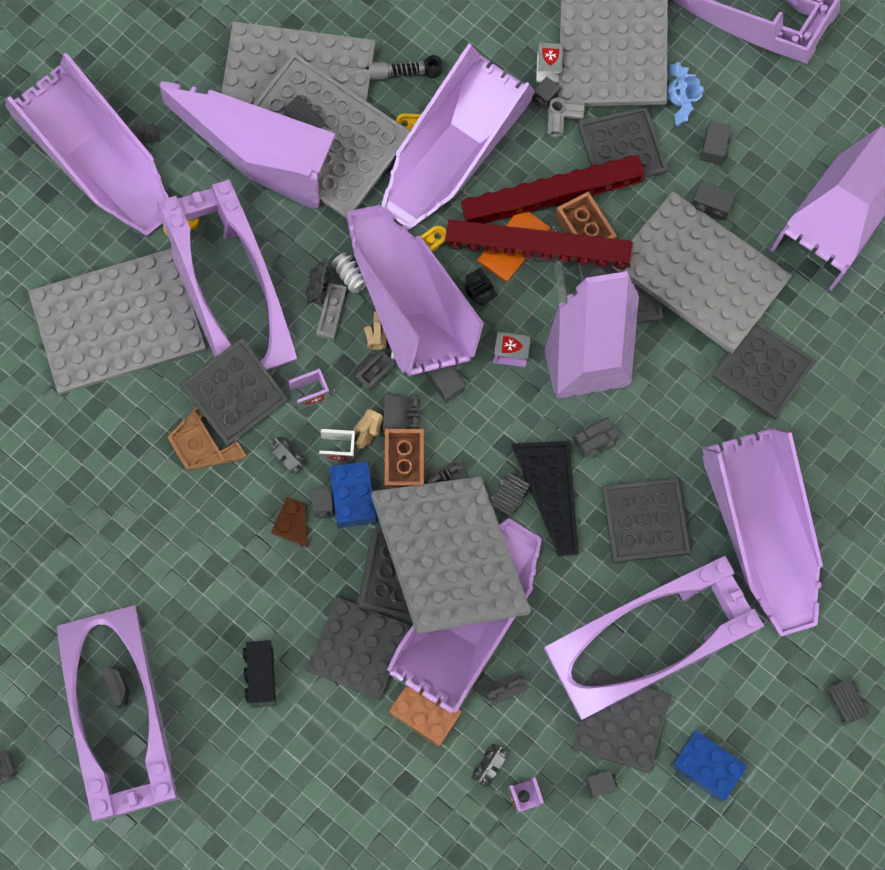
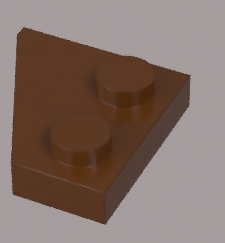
(292, 523)

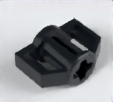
(487, 285)

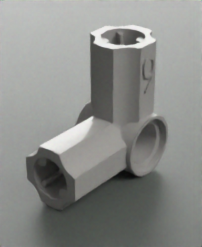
(569, 110)

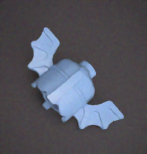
(683, 91)

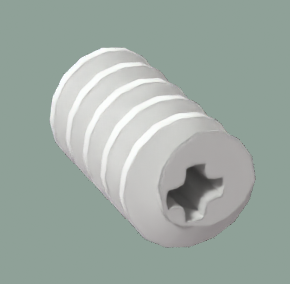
(349, 272)

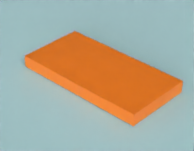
(506, 266)

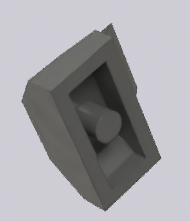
(374, 370)
(116, 686)

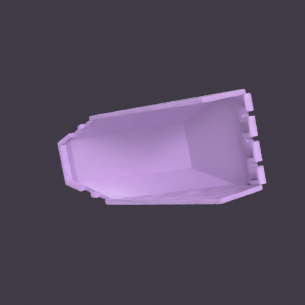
(453, 136)
(256, 141)
(92, 145)
(843, 204)
(412, 293)
(594, 337)
(769, 524)
(453, 658)

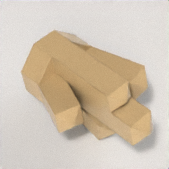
(377, 338)
(368, 428)

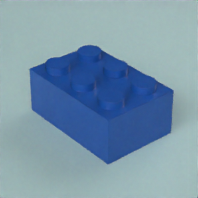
(352, 494)
(708, 766)

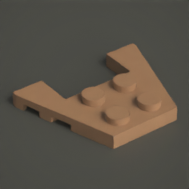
(197, 447)

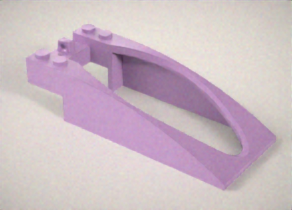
(768, 34)
(222, 198)
(741, 623)
(100, 798)

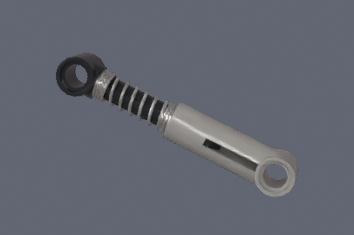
(382, 70)

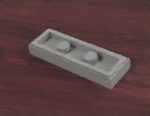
(331, 311)

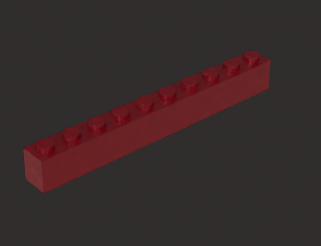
(553, 190)
(540, 244)

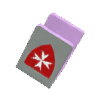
(511, 349)
(305, 380)
(534, 792)

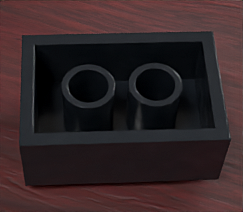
(259, 674)

